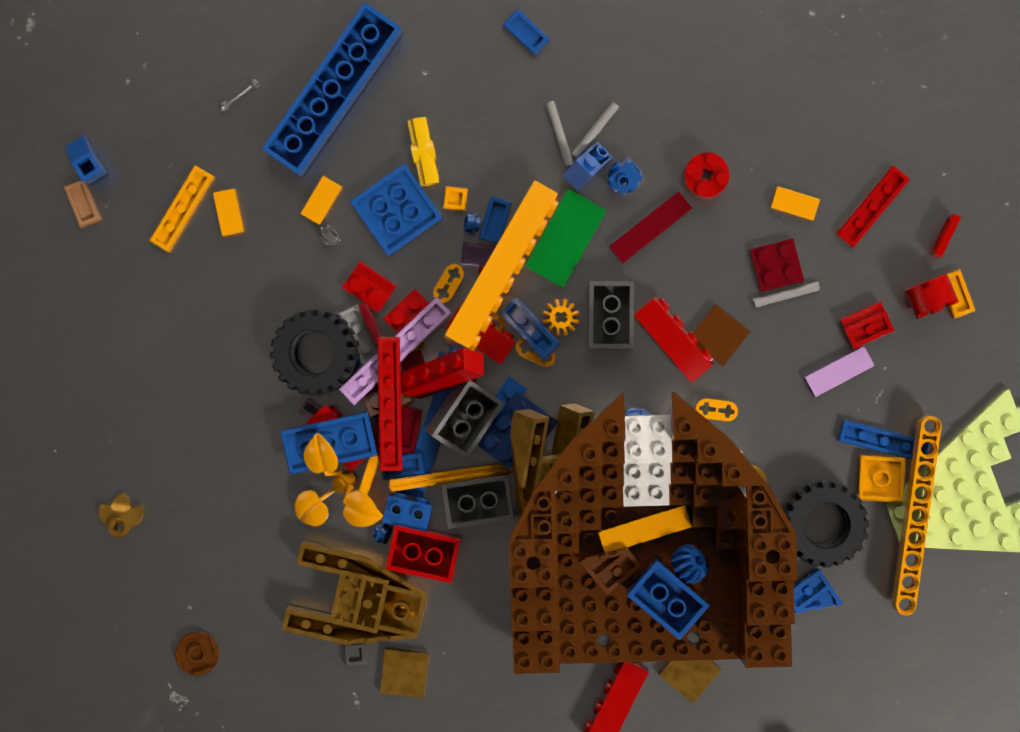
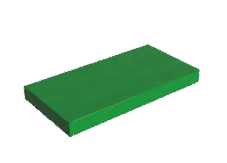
(565, 238)

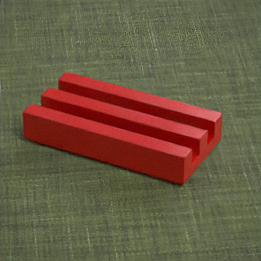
(945, 236)

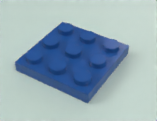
(396, 209)

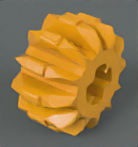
(560, 309)

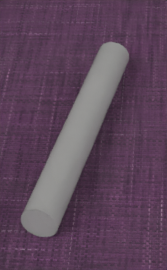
(556, 123)
(593, 132)
(783, 295)

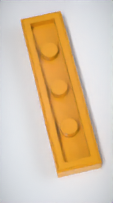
(182, 208)
(645, 529)

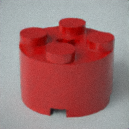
(711, 164)
(931, 296)

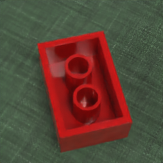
(423, 553)

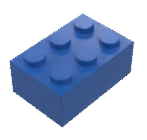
(667, 598)

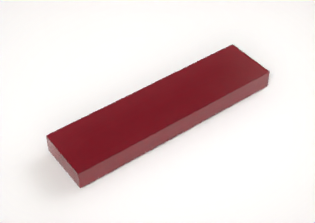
(650, 227)

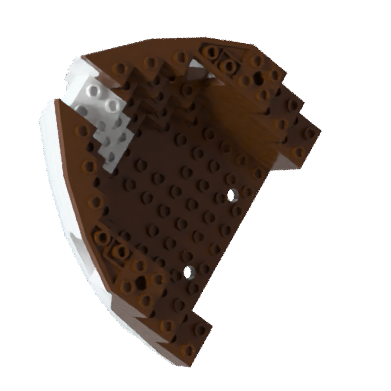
(625, 472)

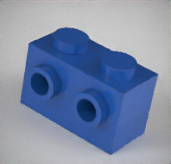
(407, 516)

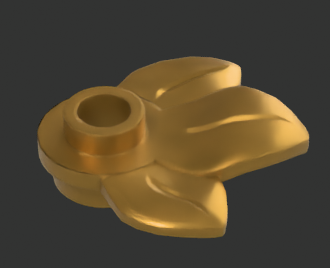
(122, 512)

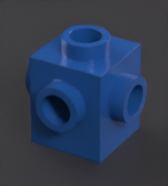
(624, 176)

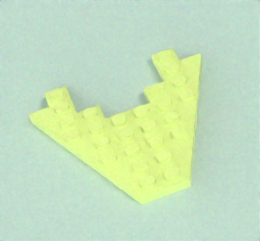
(965, 499)

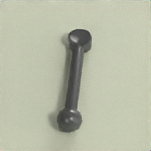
(224, 105)

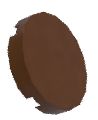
(197, 653)

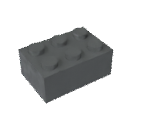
(611, 315)
(464, 417)
(478, 501)

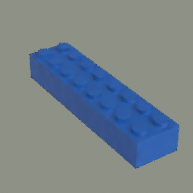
(333, 89)

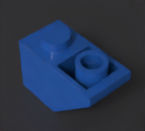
(85, 160)
(587, 166)

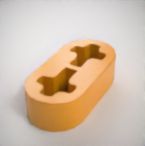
(444, 280)
(533, 357)
(717, 404)

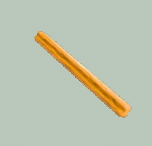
(447, 477)

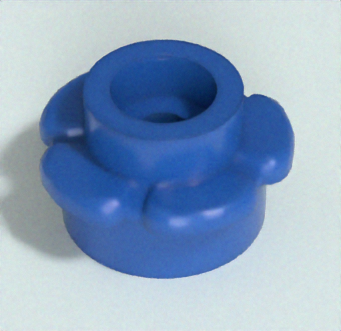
(471, 223)
(382, 533)

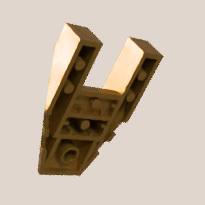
(528, 443)
(367, 604)

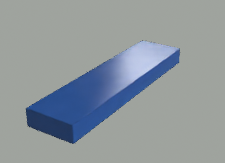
(878, 439)

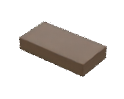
(82, 203)

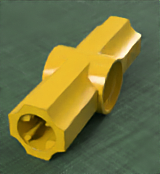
(423, 151)

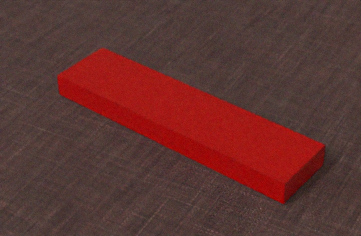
(872, 206)

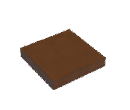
(720, 334)

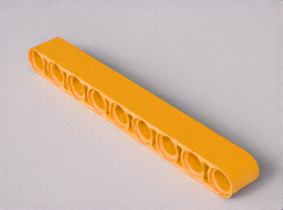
(921, 525)

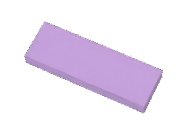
(839, 371)

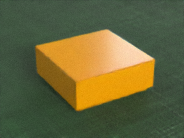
(455, 198)

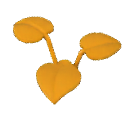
(310, 509)

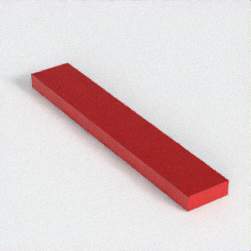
(389, 403)

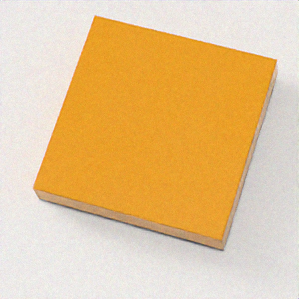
(881, 479)

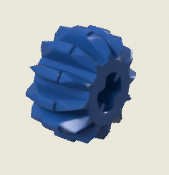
(689, 564)

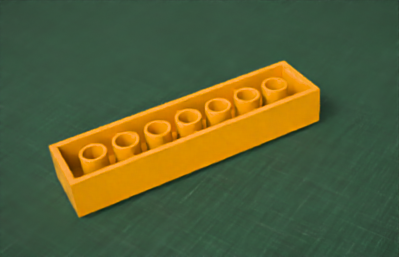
(499, 269)

